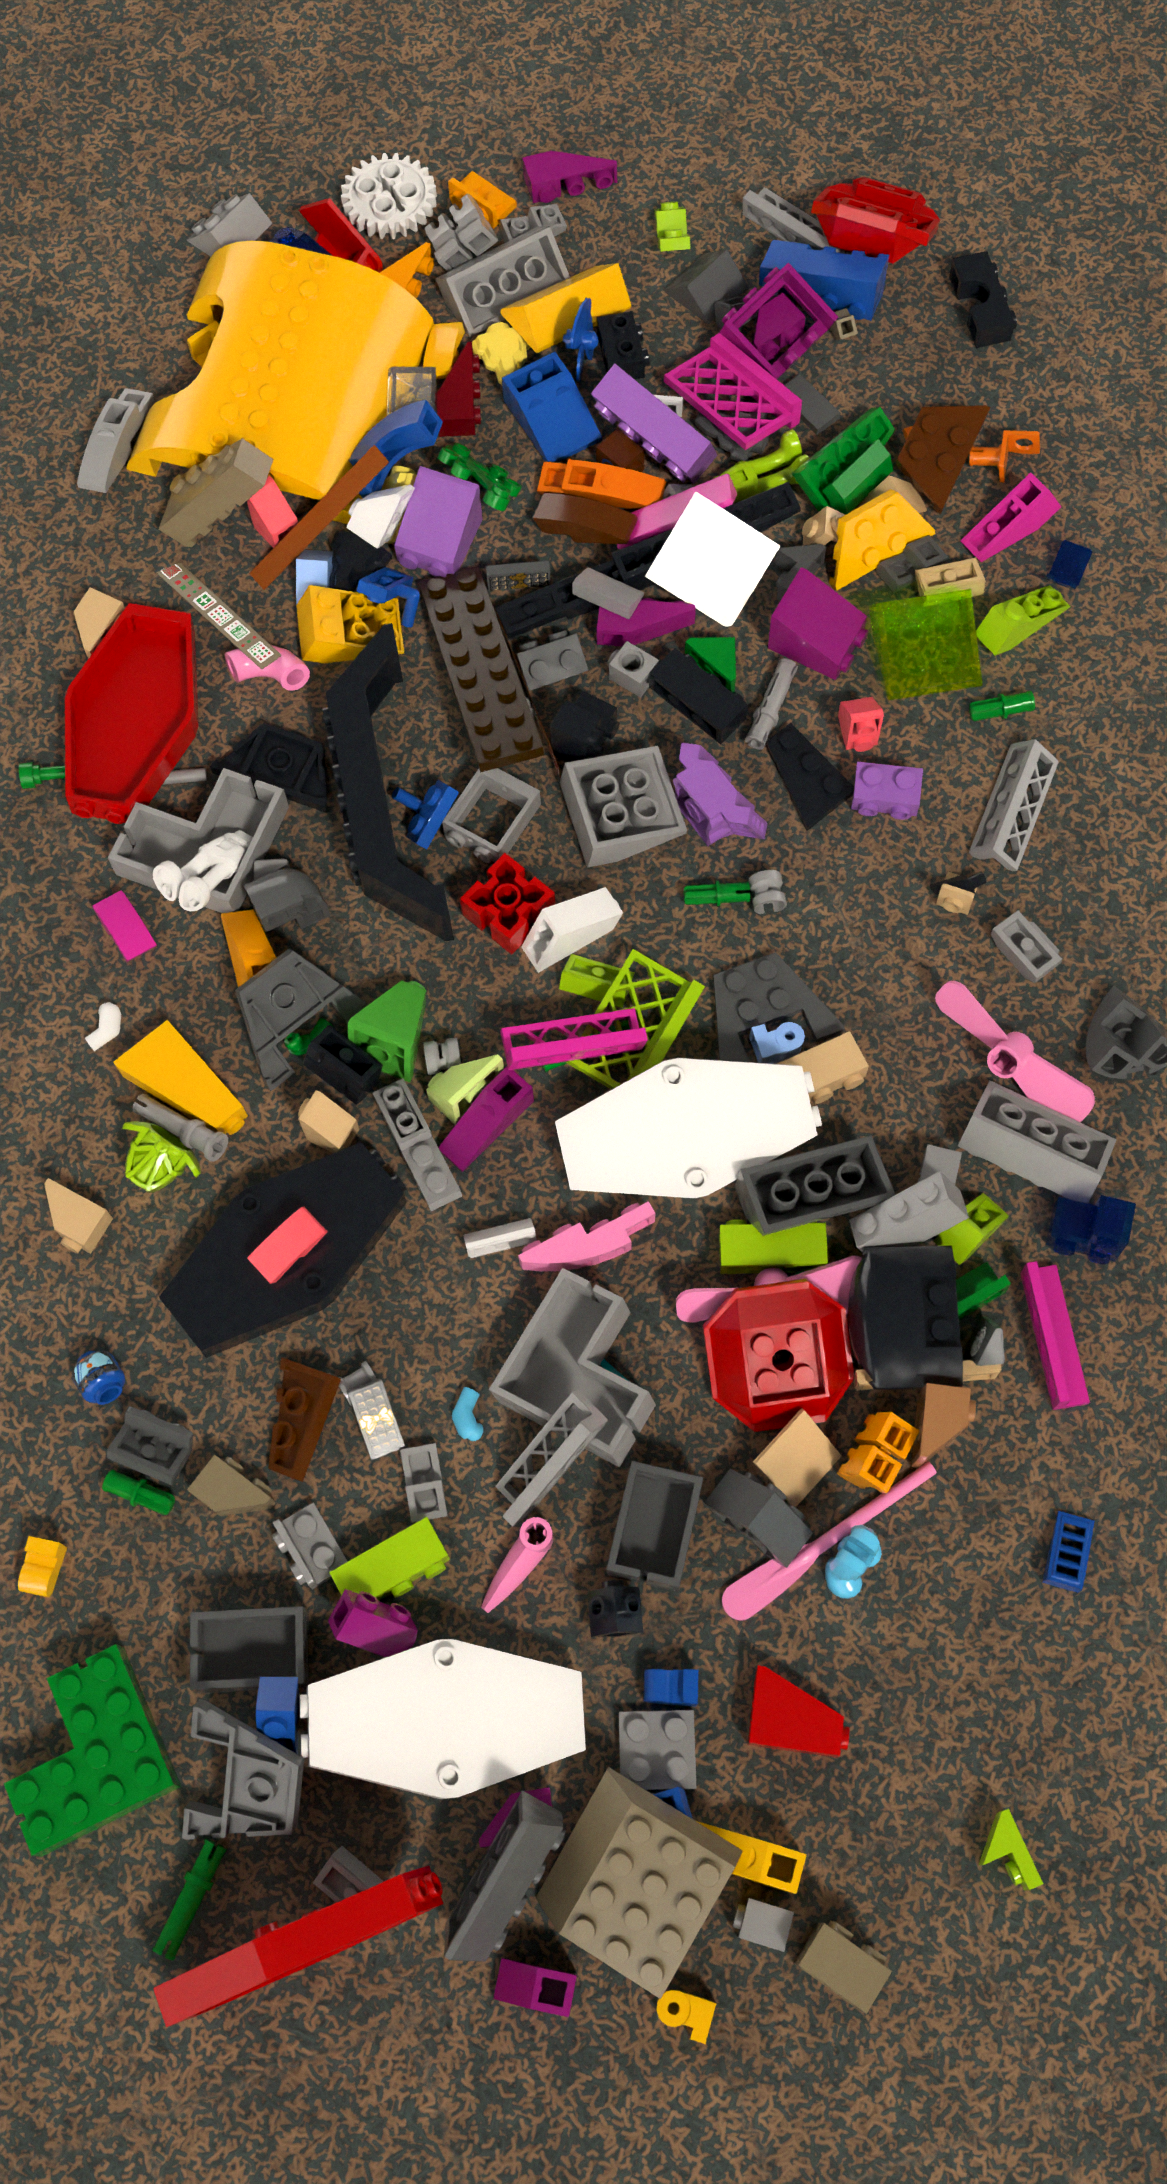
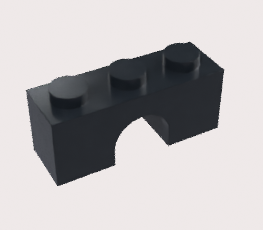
(978, 278)

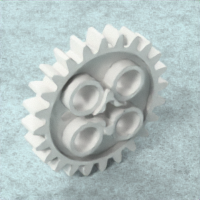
(382, 189)

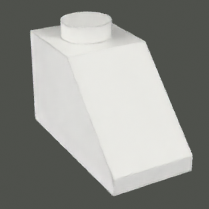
(378, 514)

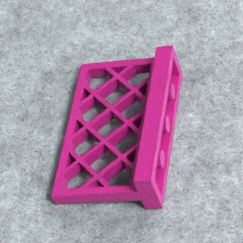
(751, 381)

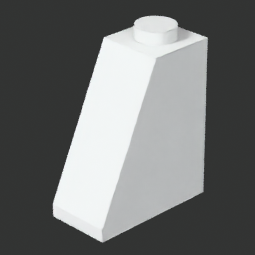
(570, 926)

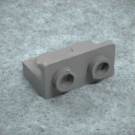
(310, 1546)

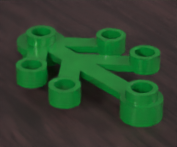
(492, 479)

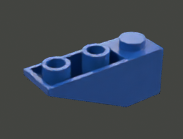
(279, 1710)

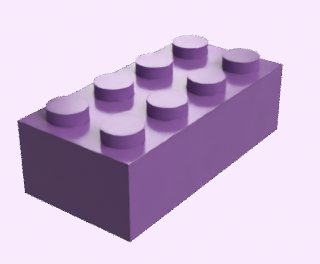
(653, 423)

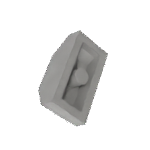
(1026, 947)

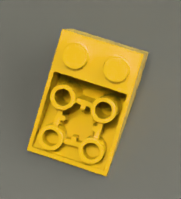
(341, 623)

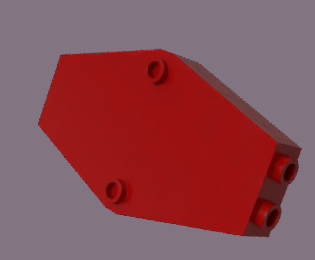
(130, 713)
(298, 1944)

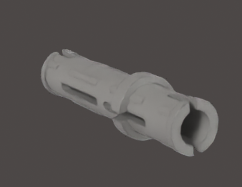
(767, 713)

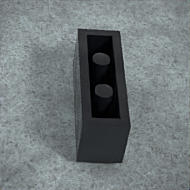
(698, 695)

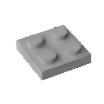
(658, 1749)

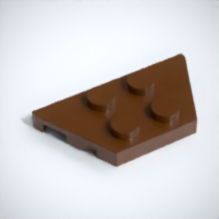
(940, 448)

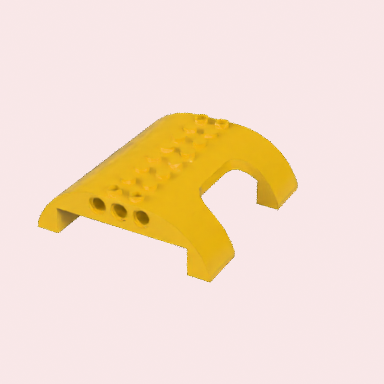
(290, 365)

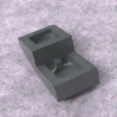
(900, 570)

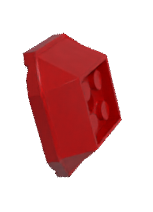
(875, 218)
(756, 1325)

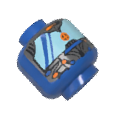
(98, 1377)

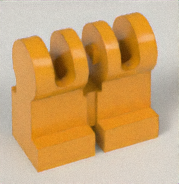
(871, 1462)

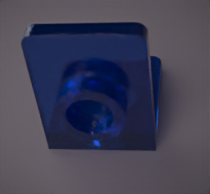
(1069, 565)

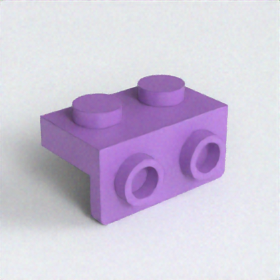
(887, 790)

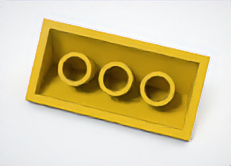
(550, 312)

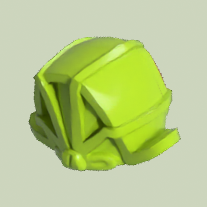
(156, 1157)

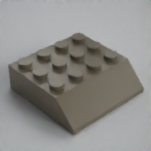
(636, 1882)

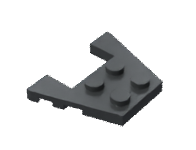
(764, 994)
(282, 1000)
(260, 1781)

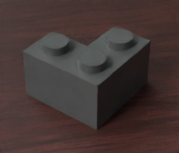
(760, 1515)

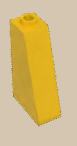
(180, 1078)

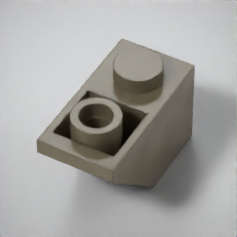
(227, 1491)

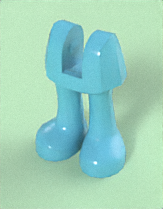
(855, 1555)

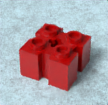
(506, 903)

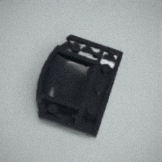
(906, 1317)

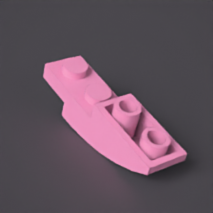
(575, 1249)

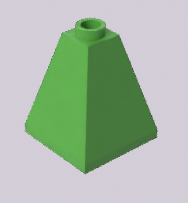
(392, 1028)

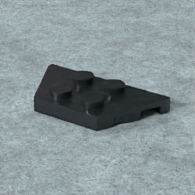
(282, 761)

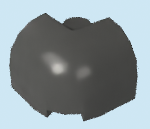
(286, 897)

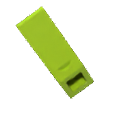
(1019, 618)

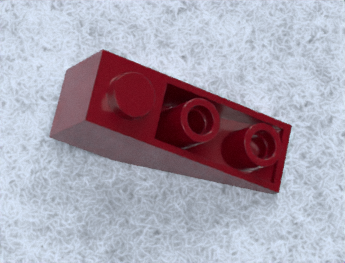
(457, 396)

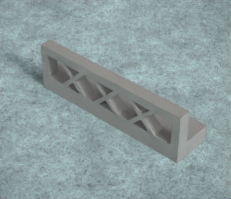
(781, 221)
(1010, 797)
(556, 1459)

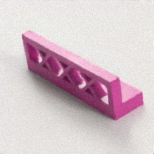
(573, 1047)
(1054, 1336)

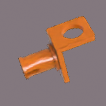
(999, 455)

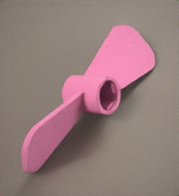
(1033, 1074)
(833, 1278)

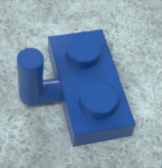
(388, 584)
(431, 811)

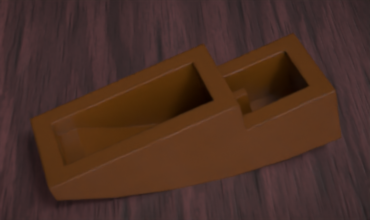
(584, 519)

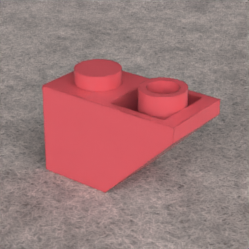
(271, 513)
(860, 723)

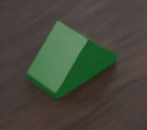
(715, 656)

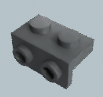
(552, 660)
(151, 1445)

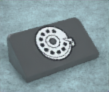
(986, 1343)

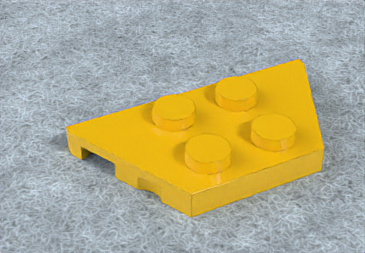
(874, 535)

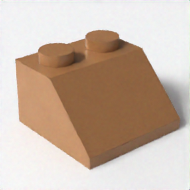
(940, 1418)

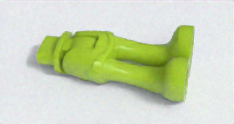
(745, 472)

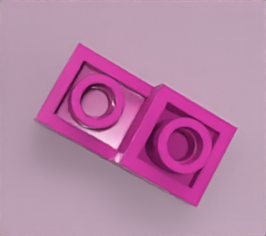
(124, 925)

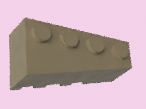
(213, 490)

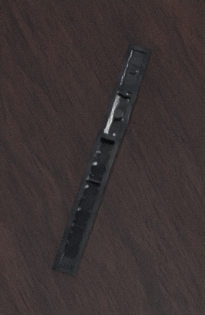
(632, 565)

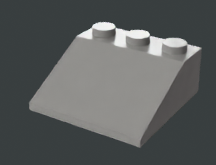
(621, 804)

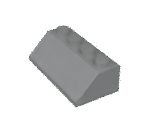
(502, 277)
(1037, 1143)

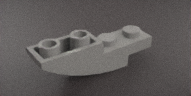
(111, 437)
(417, 1145)

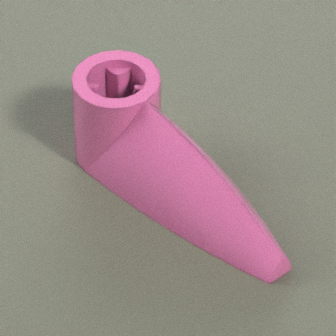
(518, 1562)

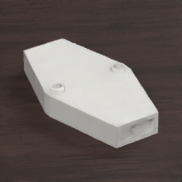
(687, 1127)
(443, 1719)

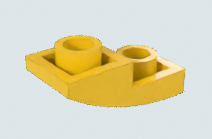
(442, 347)

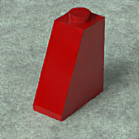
(792, 1719)

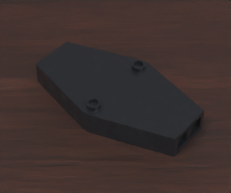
(223, 1295)

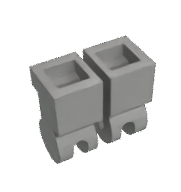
(472, 234)

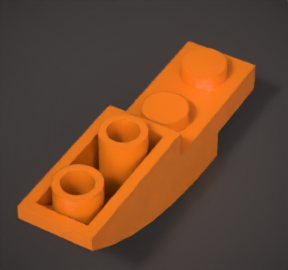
(601, 483)

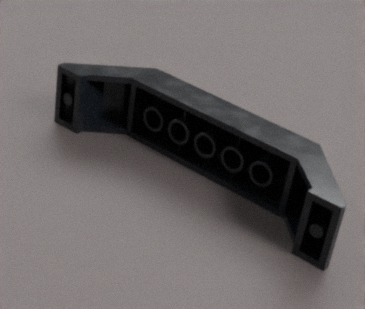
(362, 789)

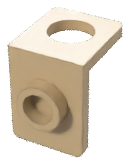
(954, 898)

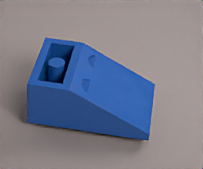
(550, 408)

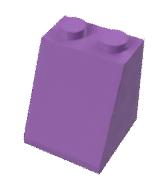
(438, 523)

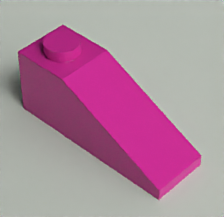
(1012, 519)

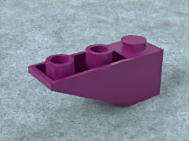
(547, 169)
(647, 622)
(487, 1118)

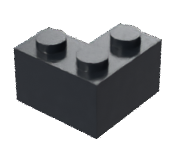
(583, 728)

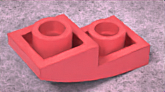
(287, 1244)

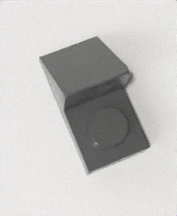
(793, 558)

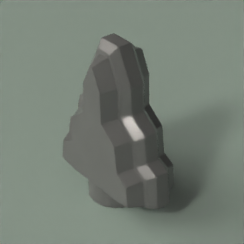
(725, 442)

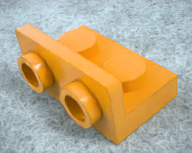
(492, 201)

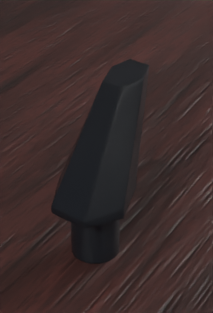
(962, 882)

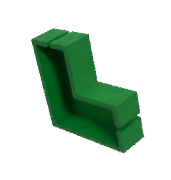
(114, 1760)

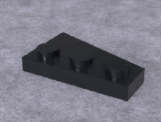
(809, 777)

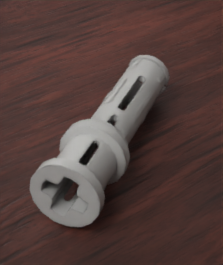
(191, 1132)

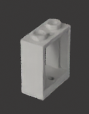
(508, 788)

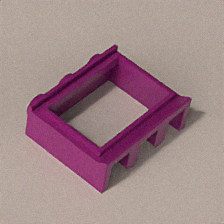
(755, 299)

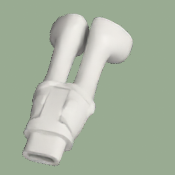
(218, 857)

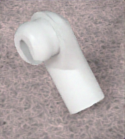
(108, 1026)

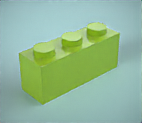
(794, 1249)
(394, 1563)

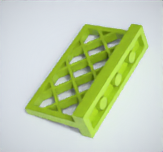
(663, 1034)

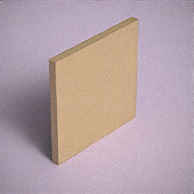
(797, 1458)

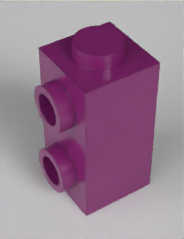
(372, 1624)

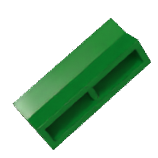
(859, 478)

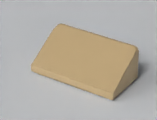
(951, 577)

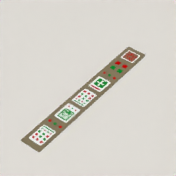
(220, 615)

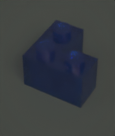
(1091, 1229)

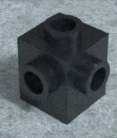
(615, 1610)

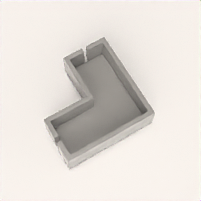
(168, 837)
(564, 1354)

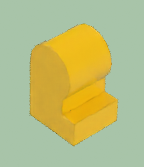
(41, 1566)
(682, 2008)

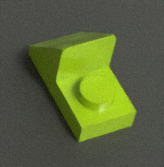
(1007, 1840)

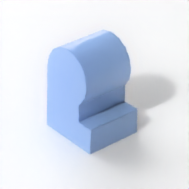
(776, 1044)

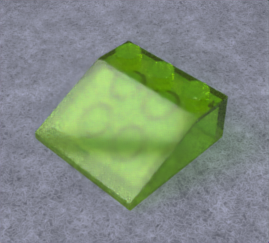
(926, 644)

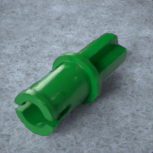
(1002, 706)
(716, 893)
(138, 1492)

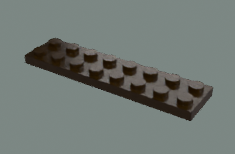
(480, 670)

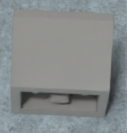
(231, 222)

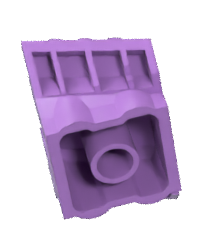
(711, 800)

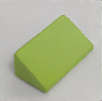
(591, 979)

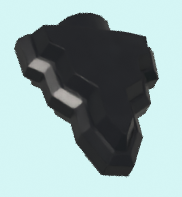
(354, 559)

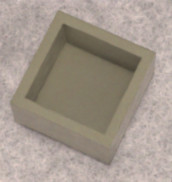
(842, 1966)

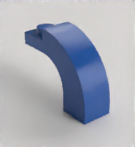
(397, 435)

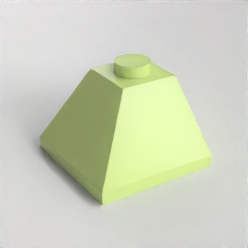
(461, 1085)

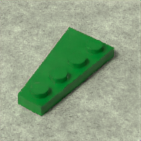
(839, 452)

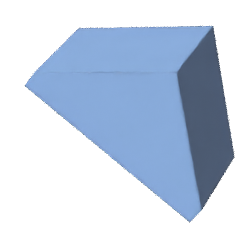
(313, 569)

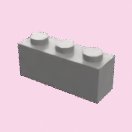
(911, 1215)

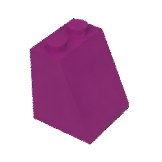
(816, 626)

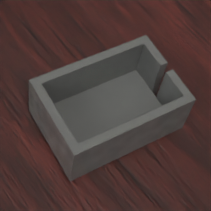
(654, 1526)
(248, 1646)

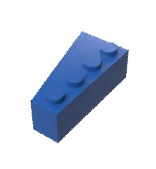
(836, 277)

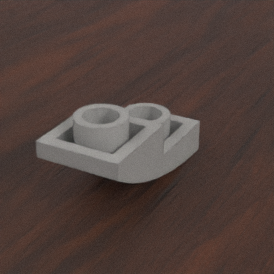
(537, 216)

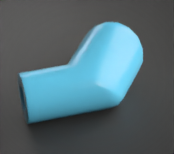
(464, 1418)

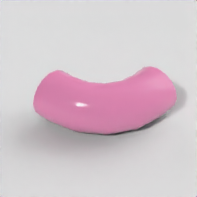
(287, 669)

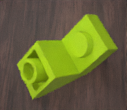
(671, 227)

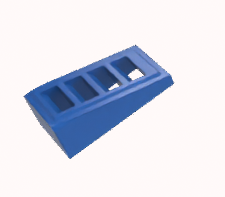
(1061, 1580)

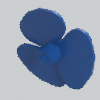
(582, 336)

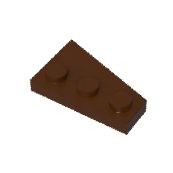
(302, 1415)

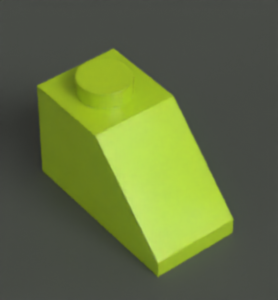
(971, 1233)

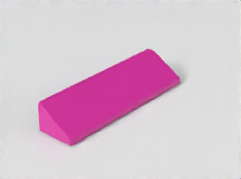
(665, 513)

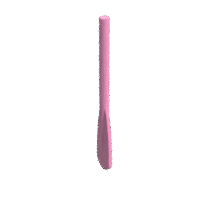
(771, 1579)

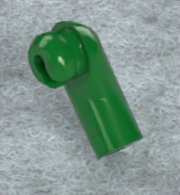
(298, 1044)

